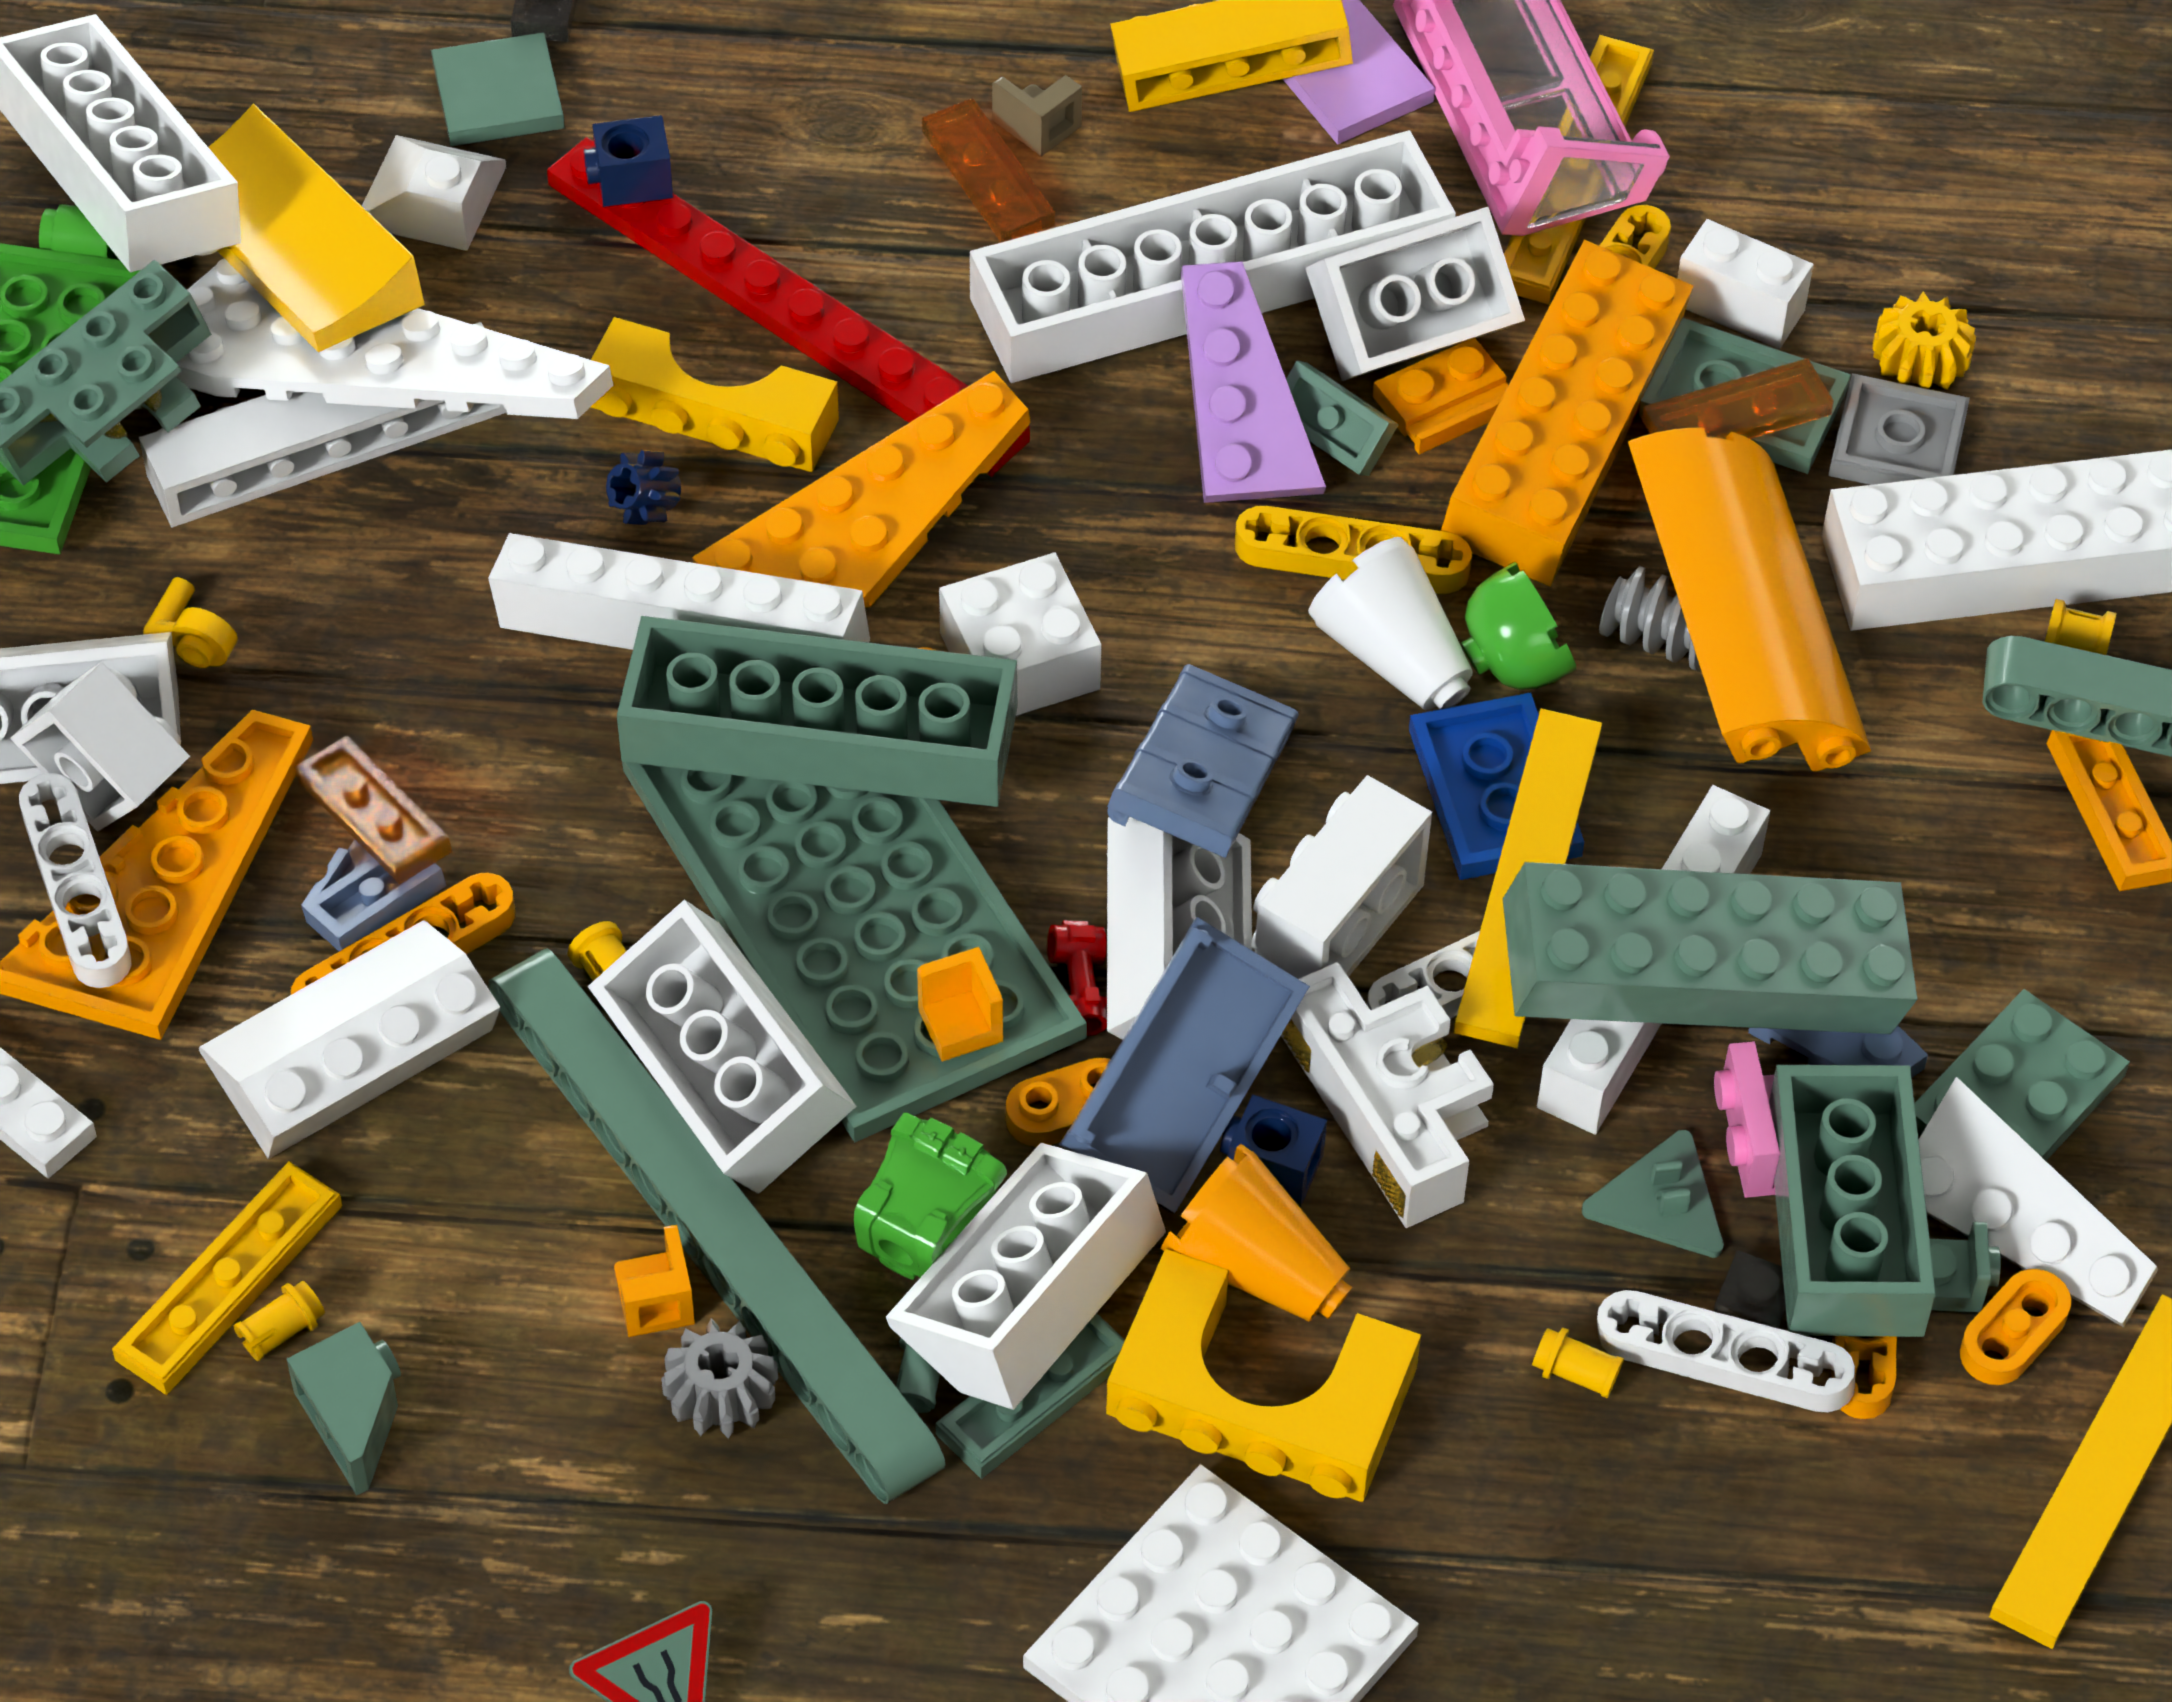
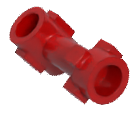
(1081, 948)

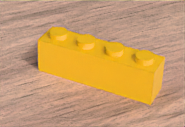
(1226, 47)

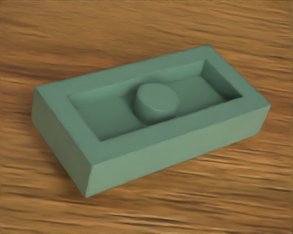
(1339, 419)

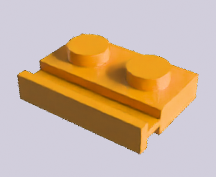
(1443, 394)

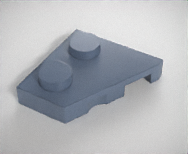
(363, 896)

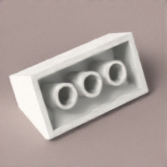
(39, 672)
(1152, 899)
(351, 1036)
(1029, 1272)

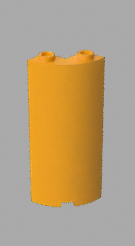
(1748, 598)

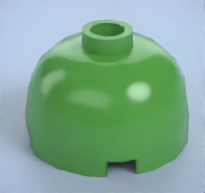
(1514, 633)

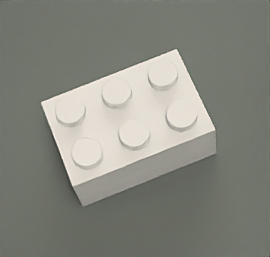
(1414, 293)
(1344, 882)

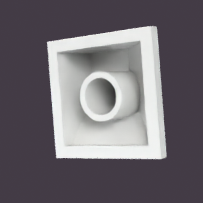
(433, 191)

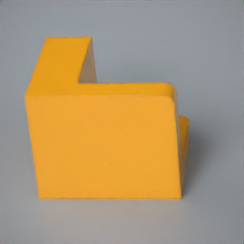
(960, 1004)
(656, 1289)

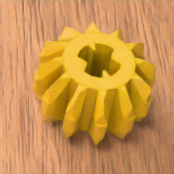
(1924, 342)

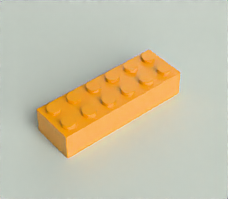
(1566, 412)

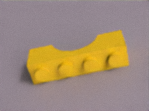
(775, 418)

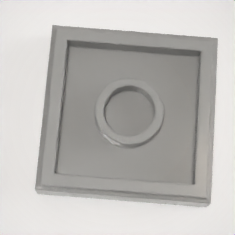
(1897, 432)

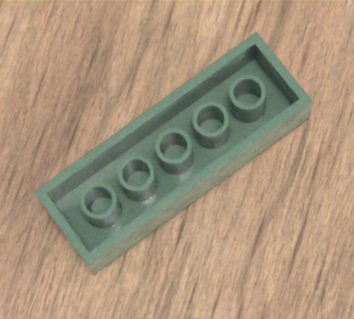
(818, 711)
(1708, 948)

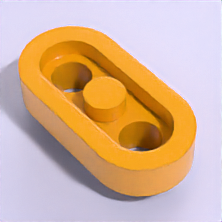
(1063, 1091)
(2011, 1330)

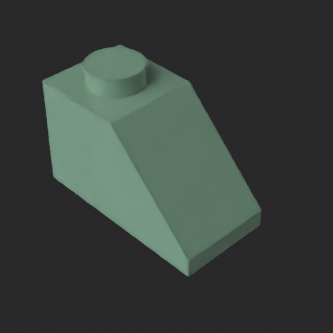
(349, 1398)

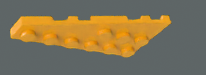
(876, 509)
(169, 883)

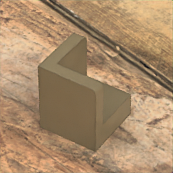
(1038, 115)

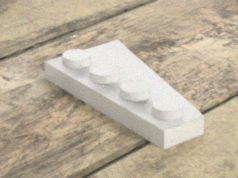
(2037, 1219)

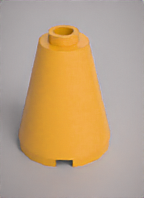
(1263, 1238)

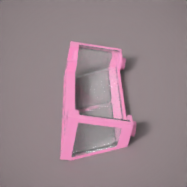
(1530, 111)

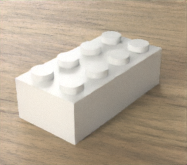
(721, 1047)

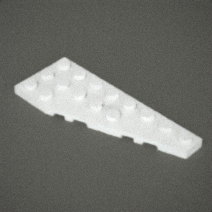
(383, 367)

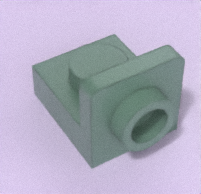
(1964, 1270)

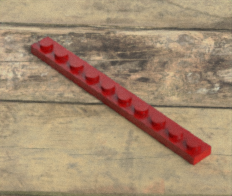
(772, 296)

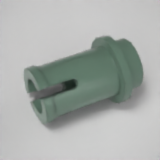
(917, 1380)

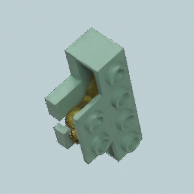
(98, 374)

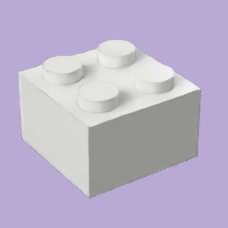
(1027, 617)
(103, 744)

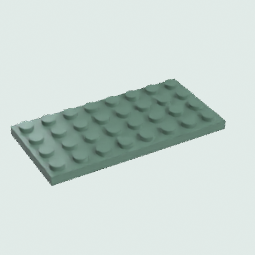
(838, 910)

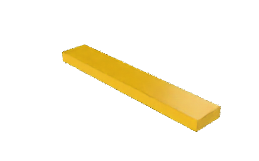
(1541, 257)
(1538, 833)
(2093, 1490)

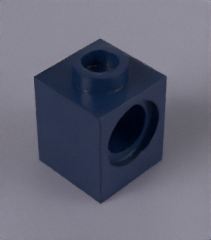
(630, 161)
(1291, 1130)

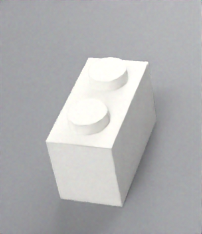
(1745, 283)

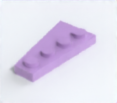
(1242, 403)

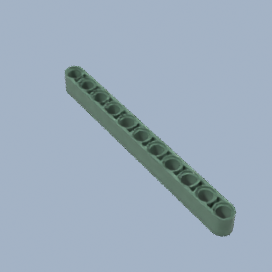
(718, 1227)

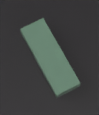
(989, 1433)

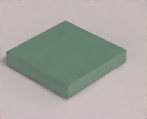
(497, 89)

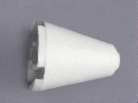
(1396, 625)

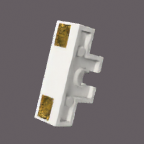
(1392, 1088)

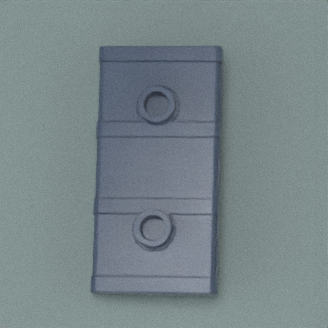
(1203, 761)
(1186, 1062)

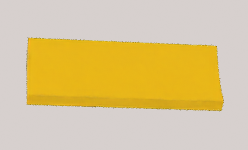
(309, 240)

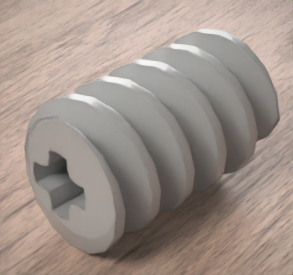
(1648, 613)

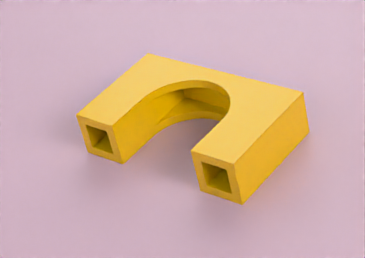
(1322, 1440)

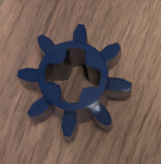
(643, 487)

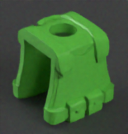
(924, 1194)

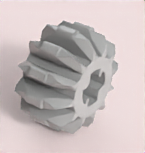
(728, 1355)

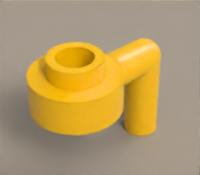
(196, 633)

